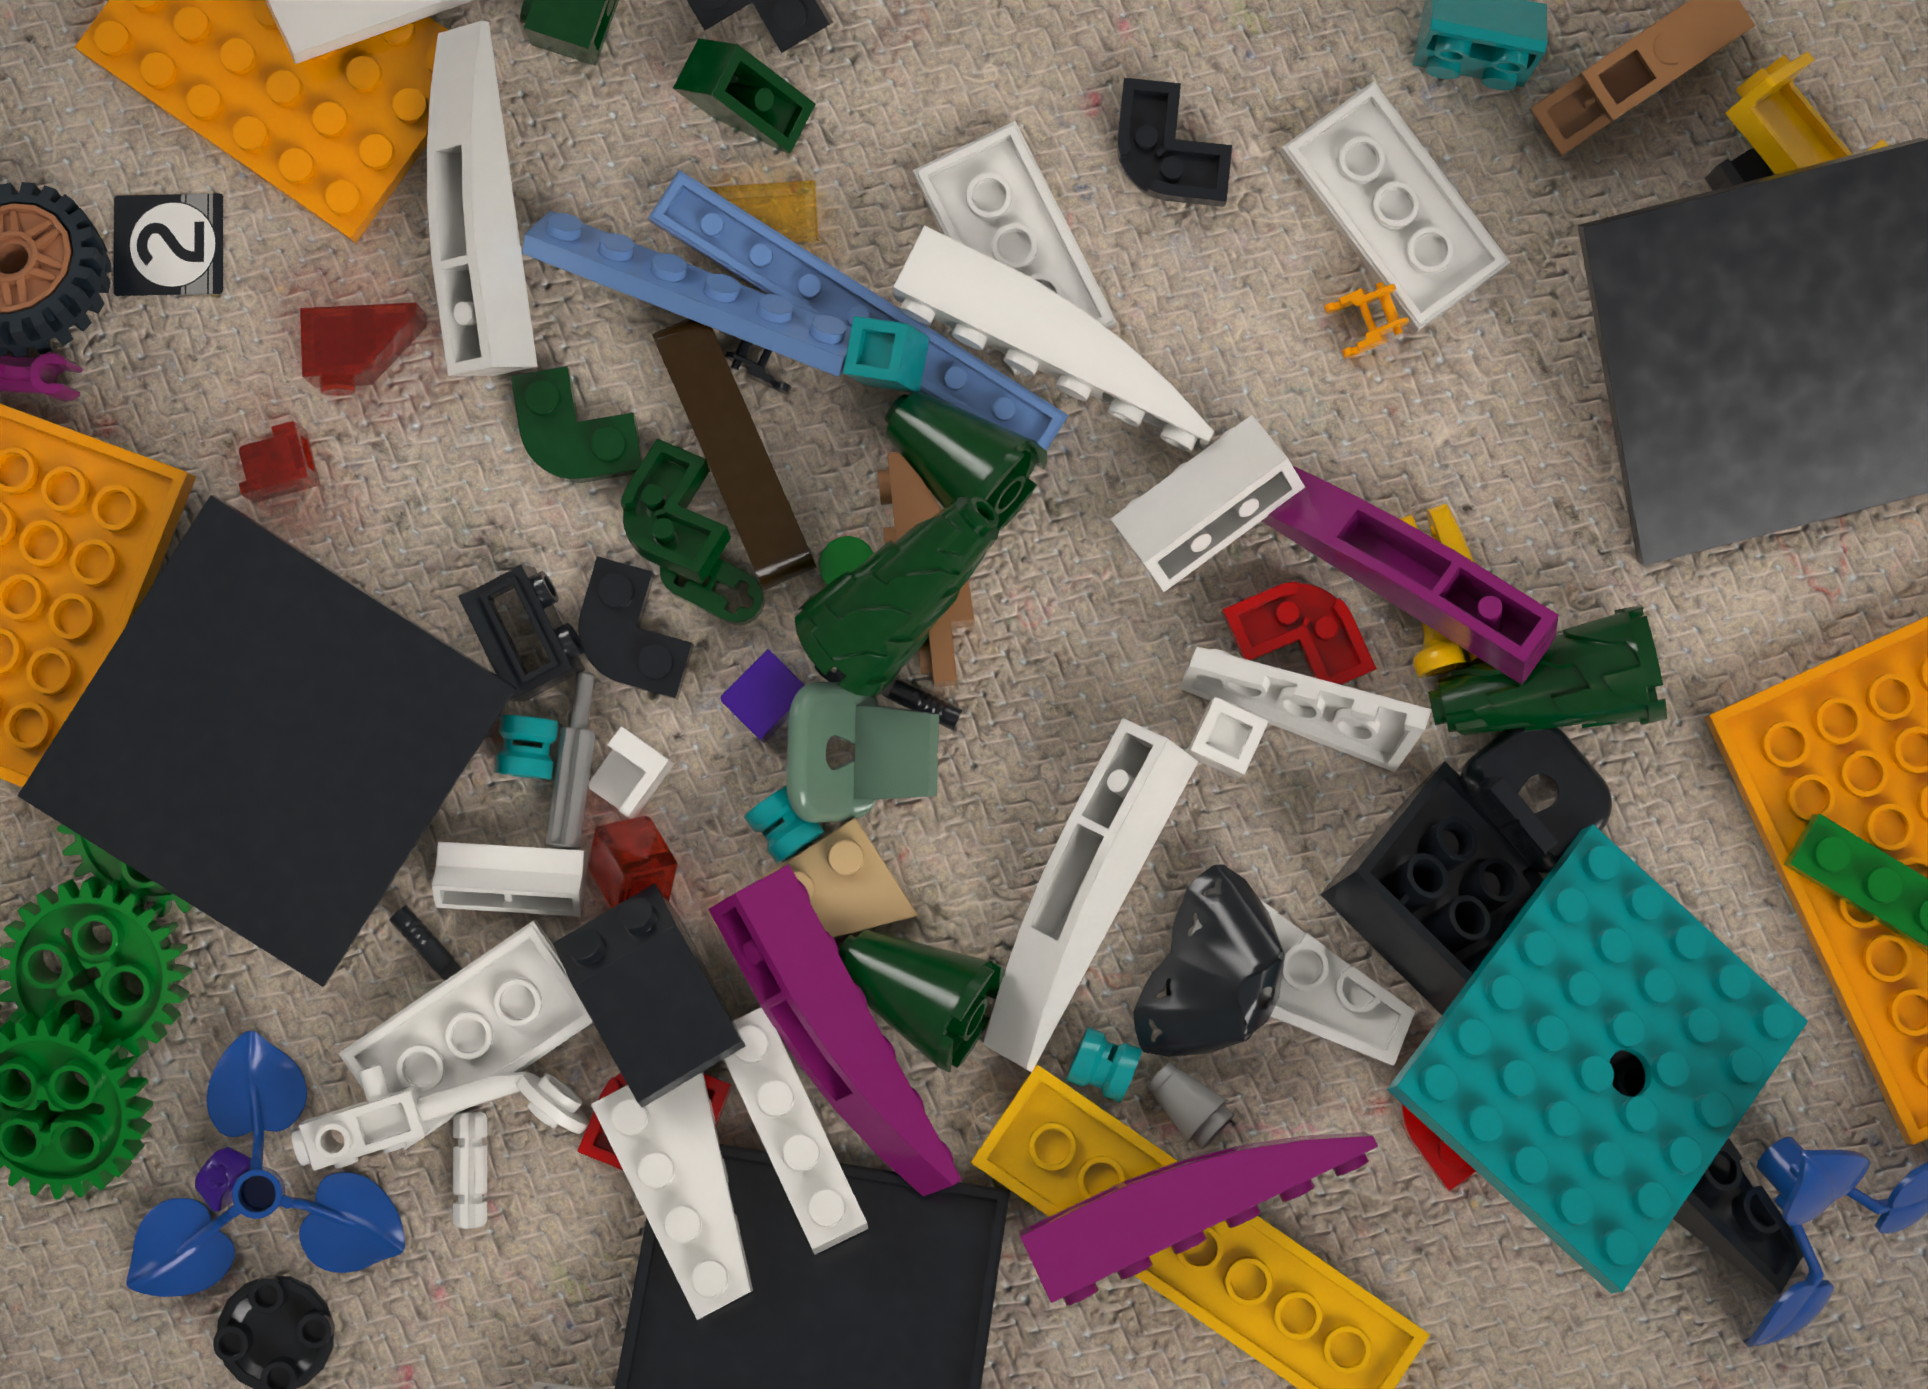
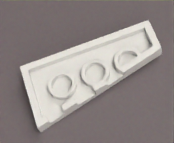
(1319, 710)
(683, 1188)

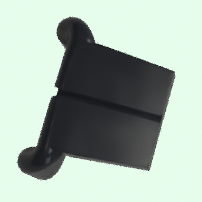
(1505, 765)

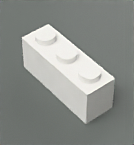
(1208, 502)

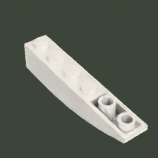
(474, 213)
(1040, 332)
(1085, 886)

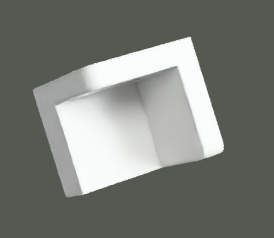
(1227, 738)
(630, 773)

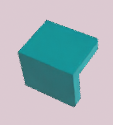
(886, 354)

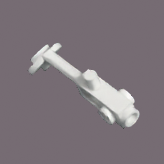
(397, 1117)

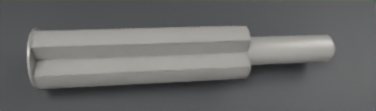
(572, 771)

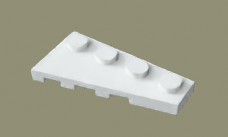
(1331, 996)

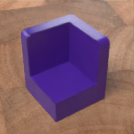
(763, 695)

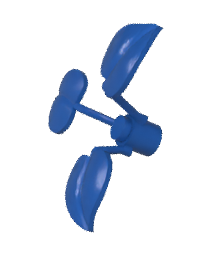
(1806, 1187)
(348, 1224)

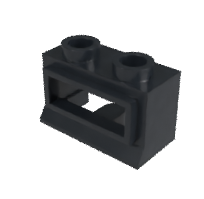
(558, 639)

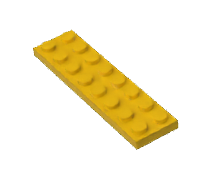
(1239, 1282)

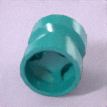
(526, 760)
(784, 838)
(1104, 1064)

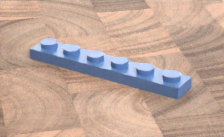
(689, 291)

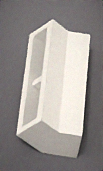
(510, 879)

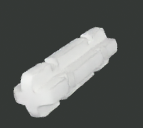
(470, 1170)

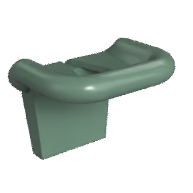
(891, 761)

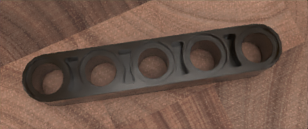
(734, 452)

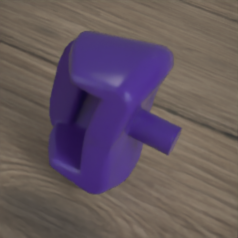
(219, 1175)

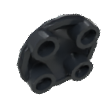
(275, 1333)

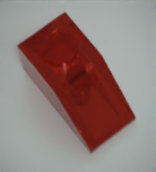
(355, 343)

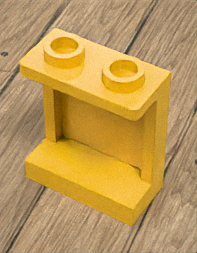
(1782, 121)

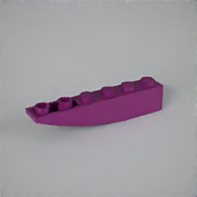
(1419, 575)
(828, 1025)
(1175, 1205)

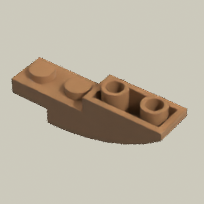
(1638, 70)
(911, 505)

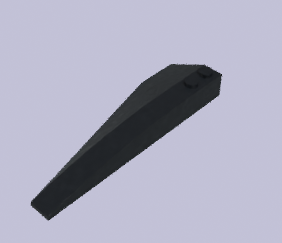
(1434, 902)

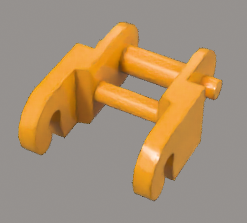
(1374, 336)

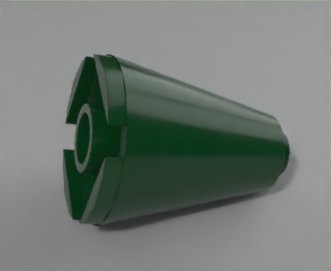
(964, 453)
(924, 992)

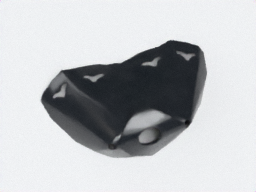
(1213, 971)

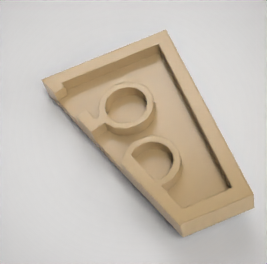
(849, 882)

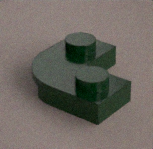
(563, 444)
(659, 518)

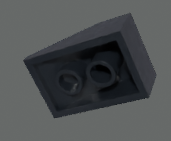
(649, 994)

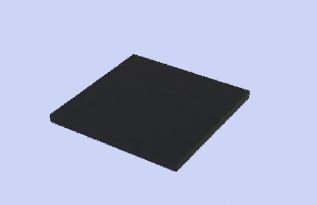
(1767, 349)
(267, 741)
(873, 1312)

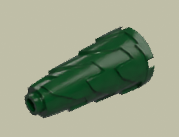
(885, 607)
(1586, 677)

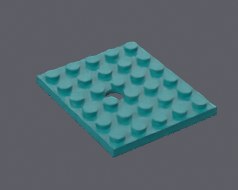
(1525, 1051)

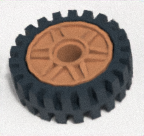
(61, 270)

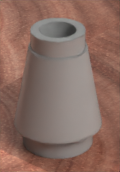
(1190, 1105)

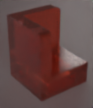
(278, 464)
(630, 858)

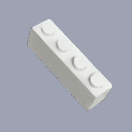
(793, 1135)

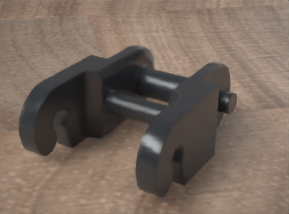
(756, 370)

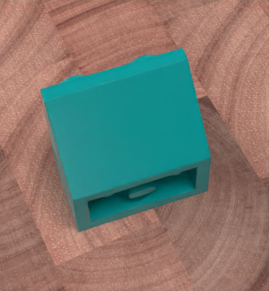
(1482, 40)

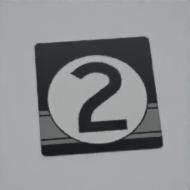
(168, 244)

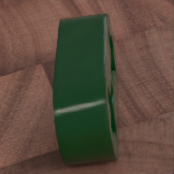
(714, 603)

